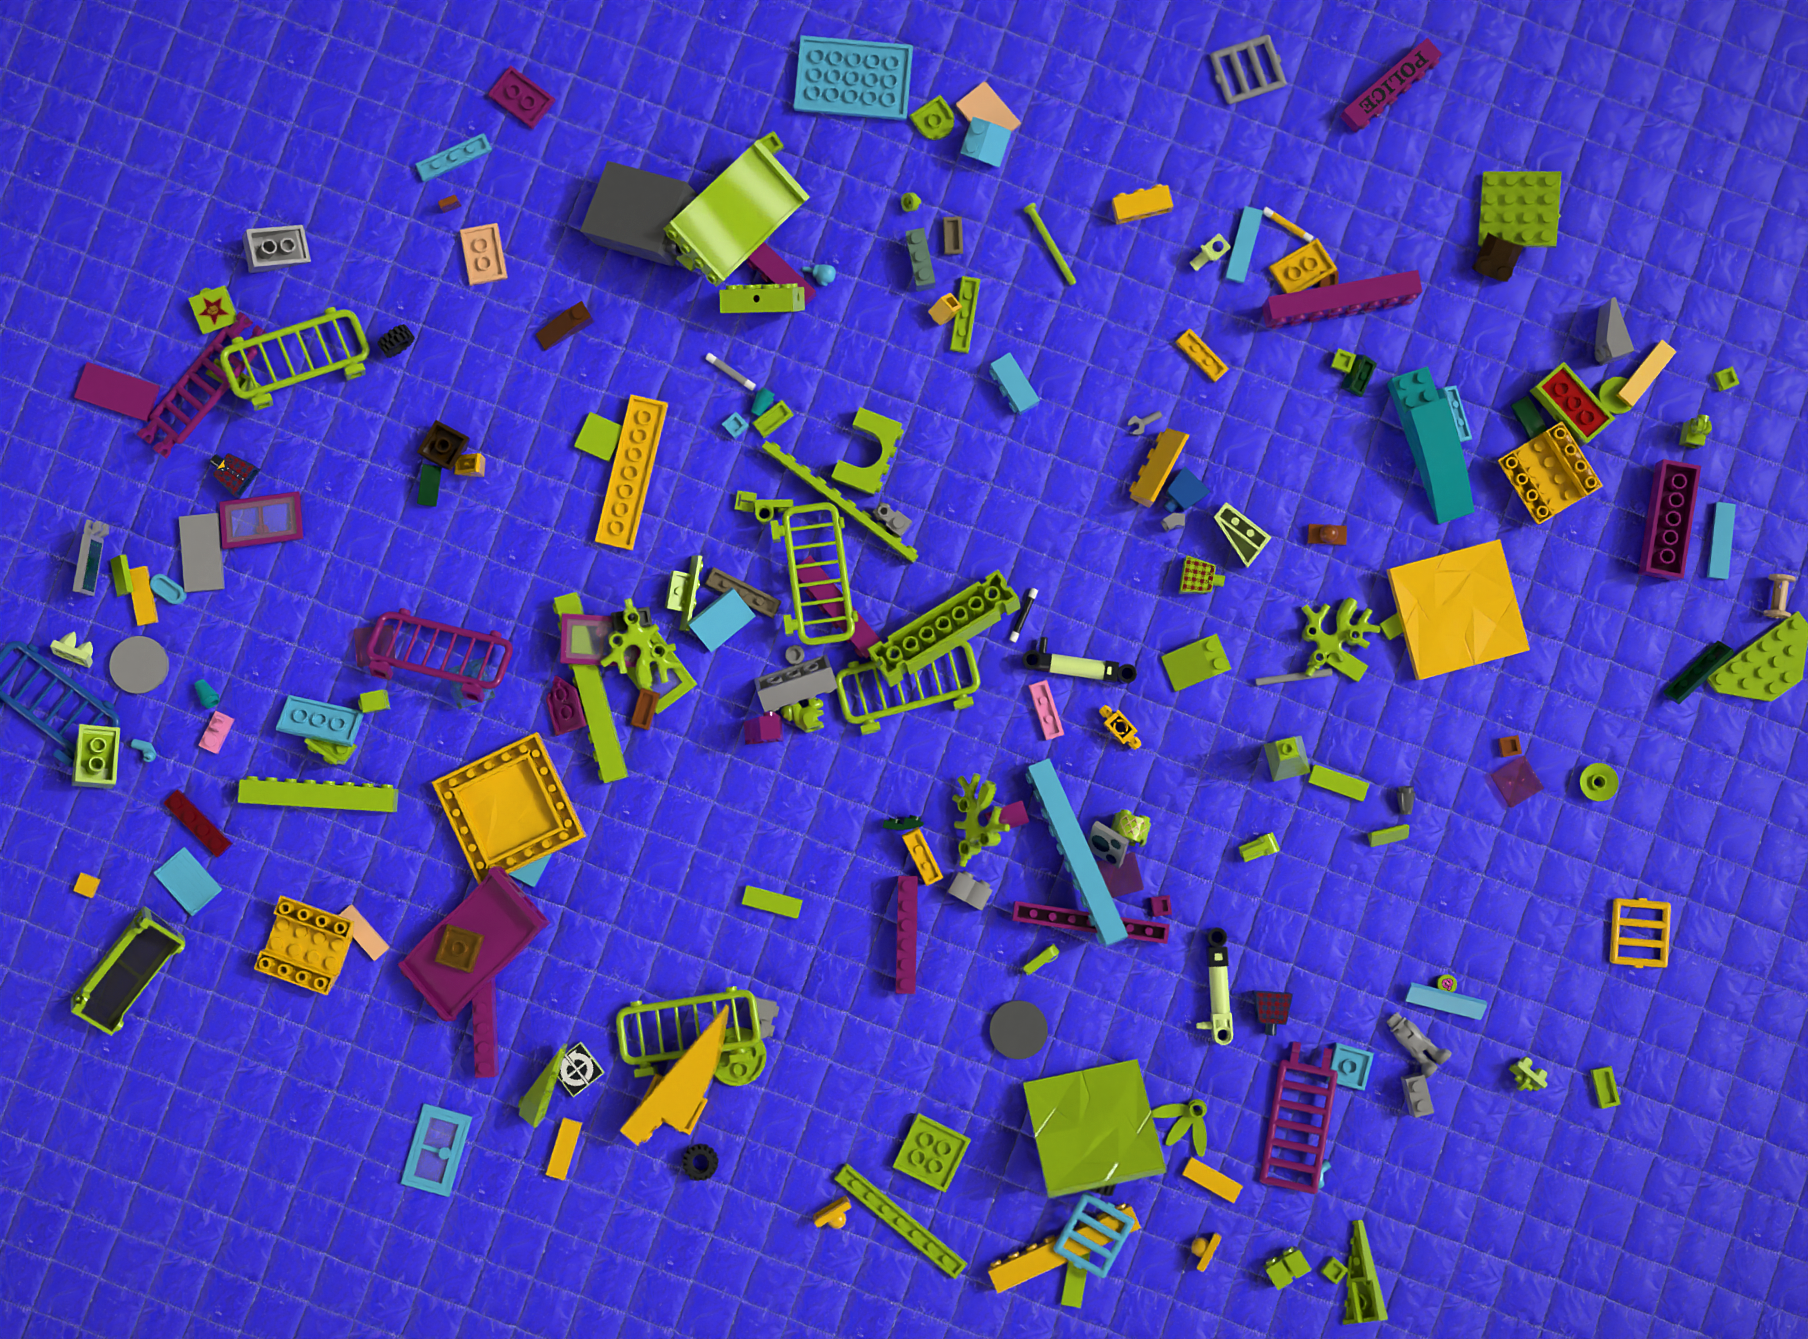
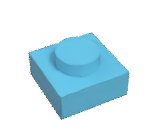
(735, 425)

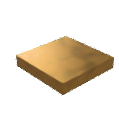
(459, 948)

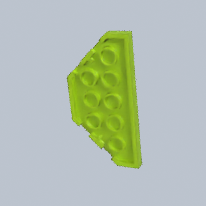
(1767, 664)

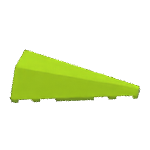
(1364, 1293)

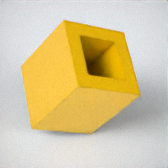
(945, 309)

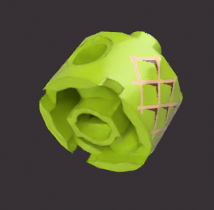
(1131, 827)

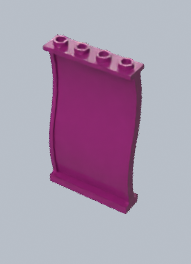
(493, 910)

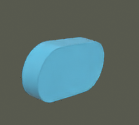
(168, 589)

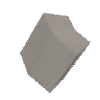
(1175, 521)

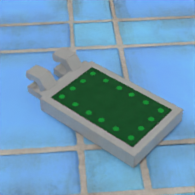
(90, 557)

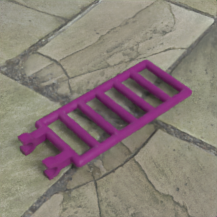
(1321, 1131)

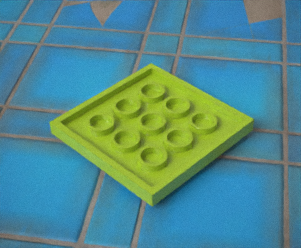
(1521, 207)

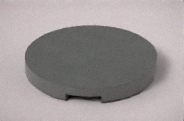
(1018, 1029)

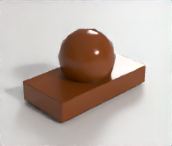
(1327, 534)

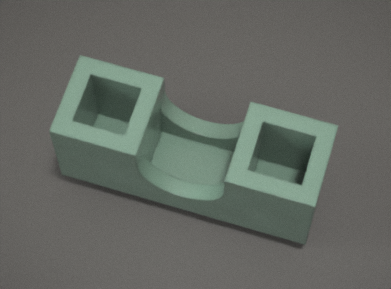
(920, 259)

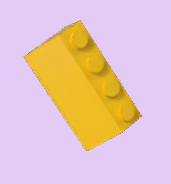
(1158, 467)

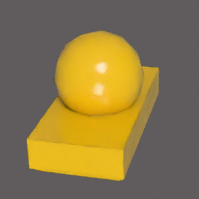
(833, 1213)
(1204, 1249)

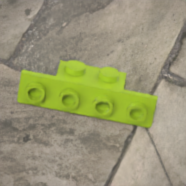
(682, 591)

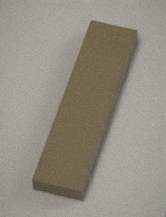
(751, 596)

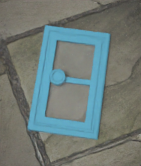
(436, 1150)

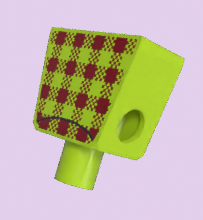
(1199, 577)

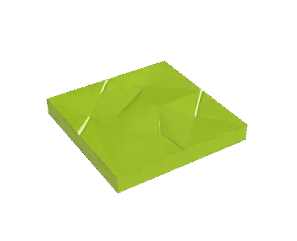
(1094, 1128)

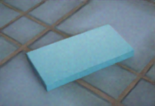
(320, 721)

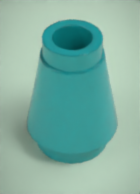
(762, 401)
(207, 695)

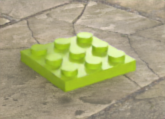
(931, 1152)

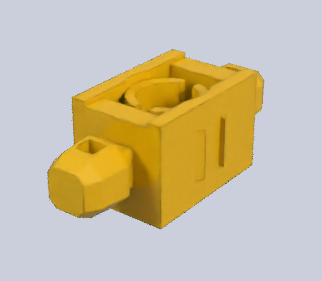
(1106, 713)

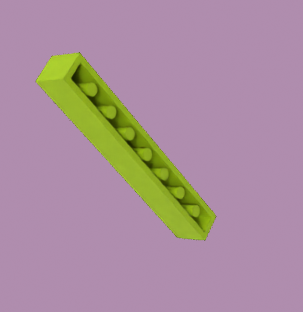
(318, 795)

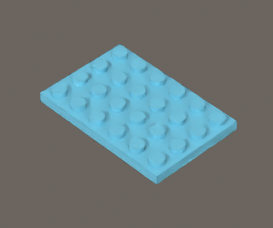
(853, 78)

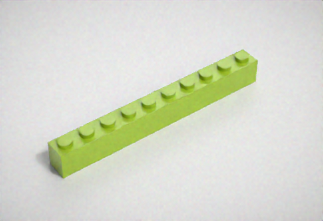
(595, 705)

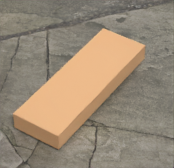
(365, 933)

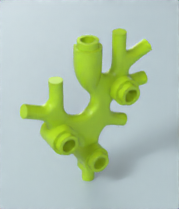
(640, 637)
(1333, 643)
(972, 806)

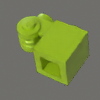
(1695, 431)

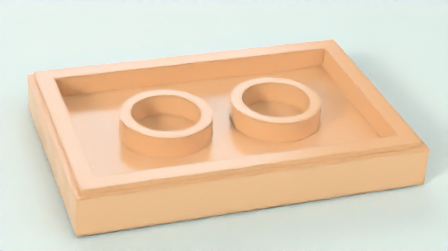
(986, 105)
(483, 254)

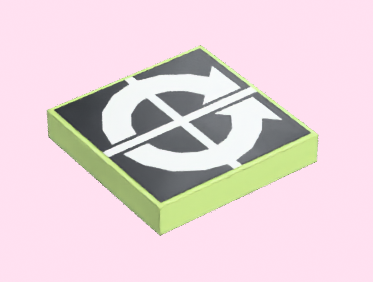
(579, 1069)

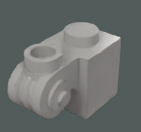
(895, 521)
(766, 1011)

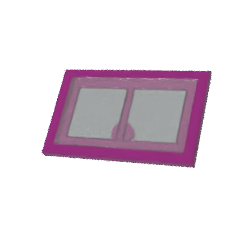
(261, 520)
(586, 640)

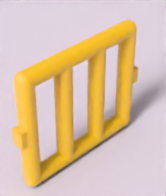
(1663, 944)

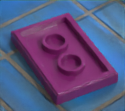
(521, 97)

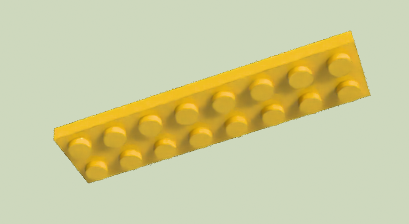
(631, 472)

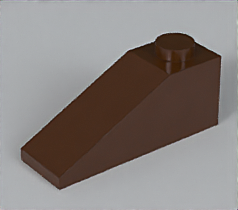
(565, 325)

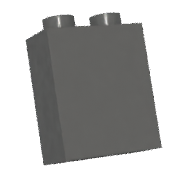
(634, 209)

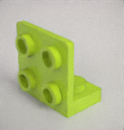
(332, 752)

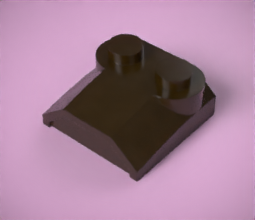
(1497, 257)
(443, 445)

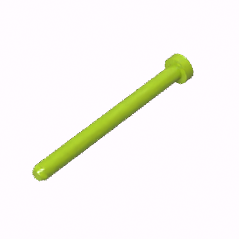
(1050, 243)

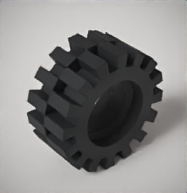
(396, 340)
(696, 1173)

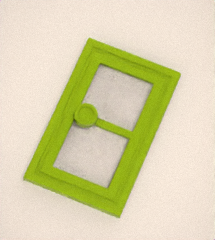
(679, 680)

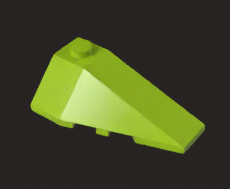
(536, 1101)

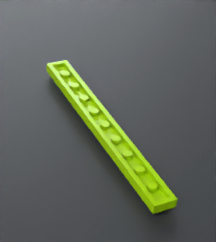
(846, 505)

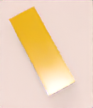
(1201, 355)
(143, 597)
(922, 856)
(564, 1148)
(1212, 1179)

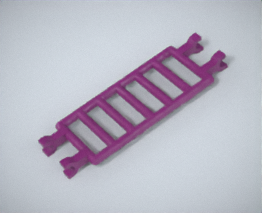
(157, 423)

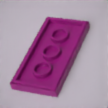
(117, 391)

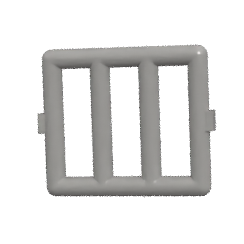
(1247, 93)

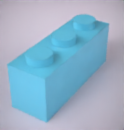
(1013, 384)

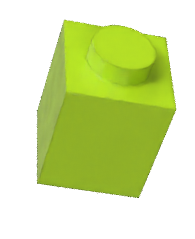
(374, 701)

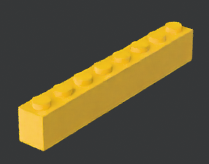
(1042, 1257)

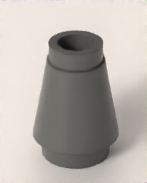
(1405, 799)

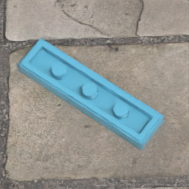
(453, 157)
(1244, 244)
(1721, 540)
(1445, 1001)

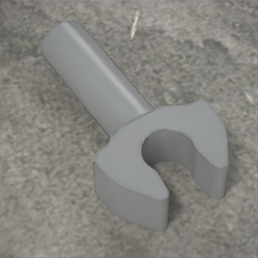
(1143, 422)

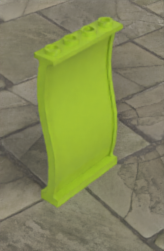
(736, 213)

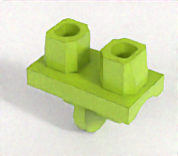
(1527, 1078)

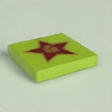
(213, 309)

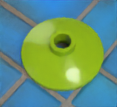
(1607, 778)

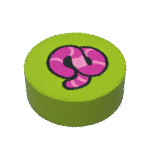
(1446, 982)

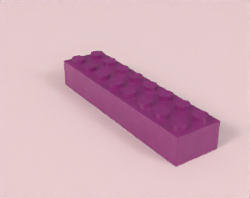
(1341, 299)

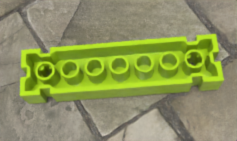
(944, 628)

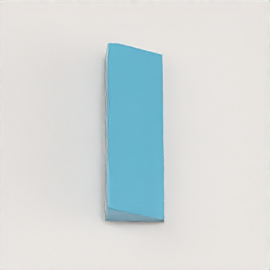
(1457, 411)

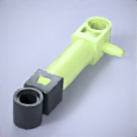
(1219, 991)

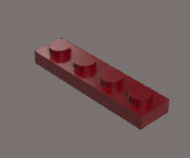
(197, 823)

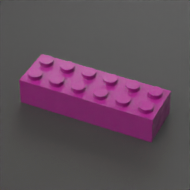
(1669, 520)

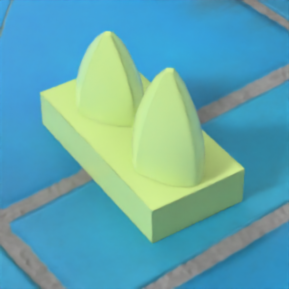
(66, 650)

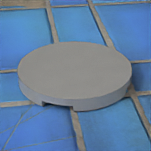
(139, 664)

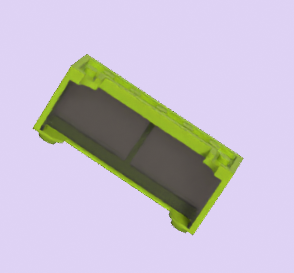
(126, 971)

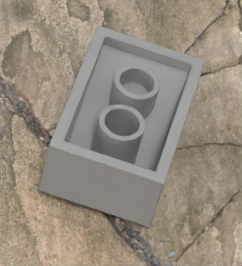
(275, 248)
(1612, 336)

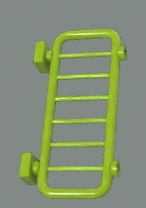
(264, 400)
(798, 623)
(868, 719)
(645, 1060)

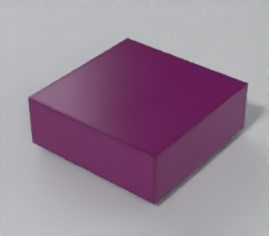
(1161, 905)

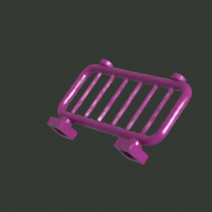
(471, 687)

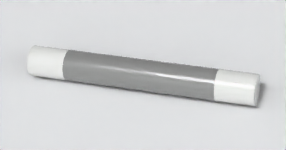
(731, 372)

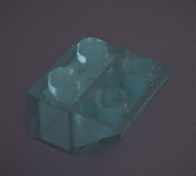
(471, 670)

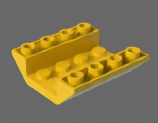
(1549, 473)
(306, 945)

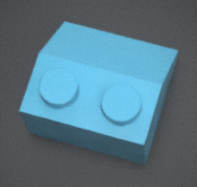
(986, 142)

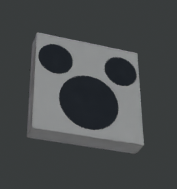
(1107, 844)

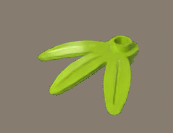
(1189, 1117)

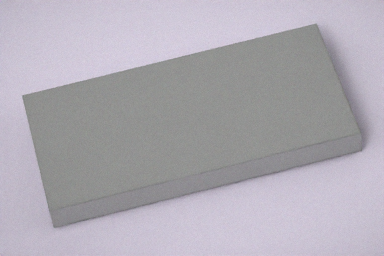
(201, 553)

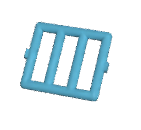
(1109, 1255)

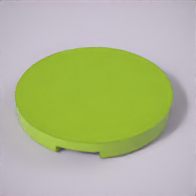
(741, 1072)

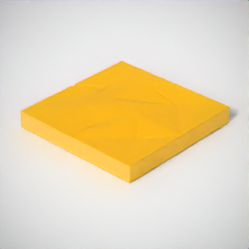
(1458, 609)
(509, 808)

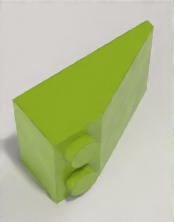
(1196, 662)
(96, 756)

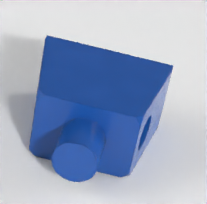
(1185, 491)

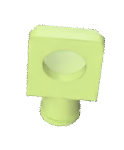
(1208, 252)

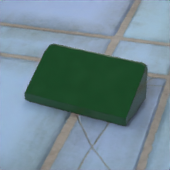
(1359, 375)

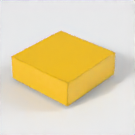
(87, 885)

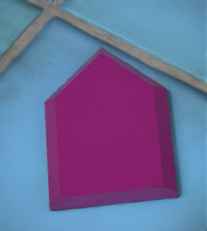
(564, 707)

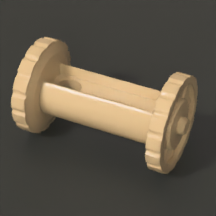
(1779, 596)

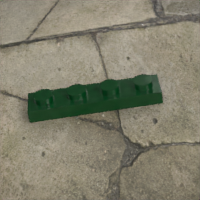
(1698, 672)

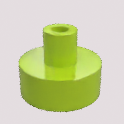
(910, 202)

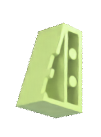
(1241, 533)

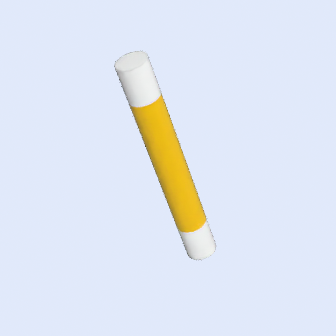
(1288, 225)

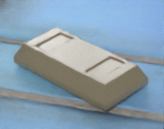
(953, 235)

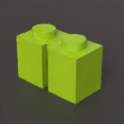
(1286, 1266)

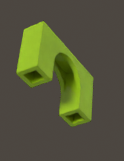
(887, 433)

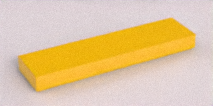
(1646, 373)

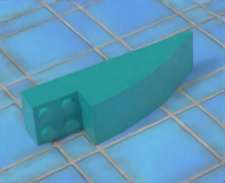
(1433, 443)

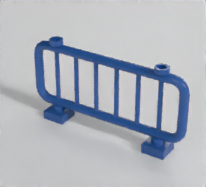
(30, 650)

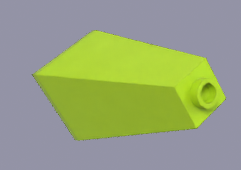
(1287, 758)

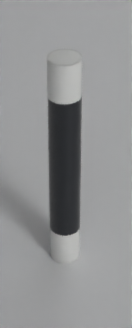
(1023, 615)

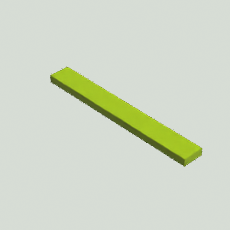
(900, 1221)

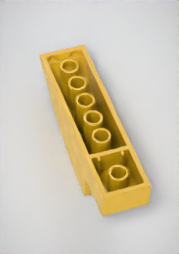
(682, 1087)

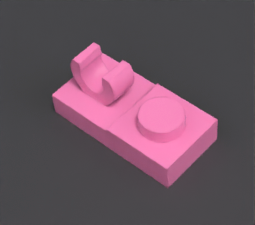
(216, 732)

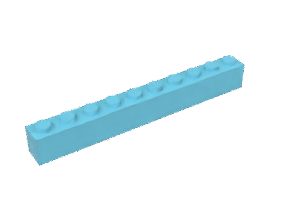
(1076, 852)

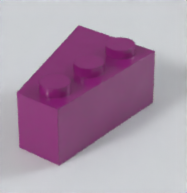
(763, 729)

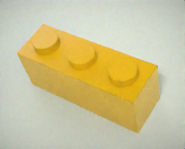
(1142, 204)

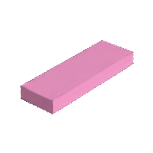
(1046, 710)

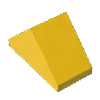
(470, 465)

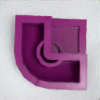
(1011, 814)

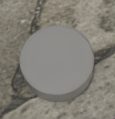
(794, 654)

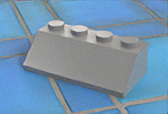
(795, 683)

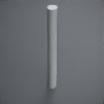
(1292, 677)

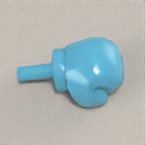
(823, 273)

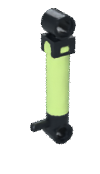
(1075, 666)

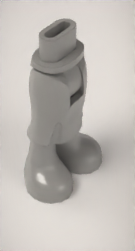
(1415, 1042)

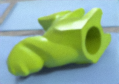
(806, 717)

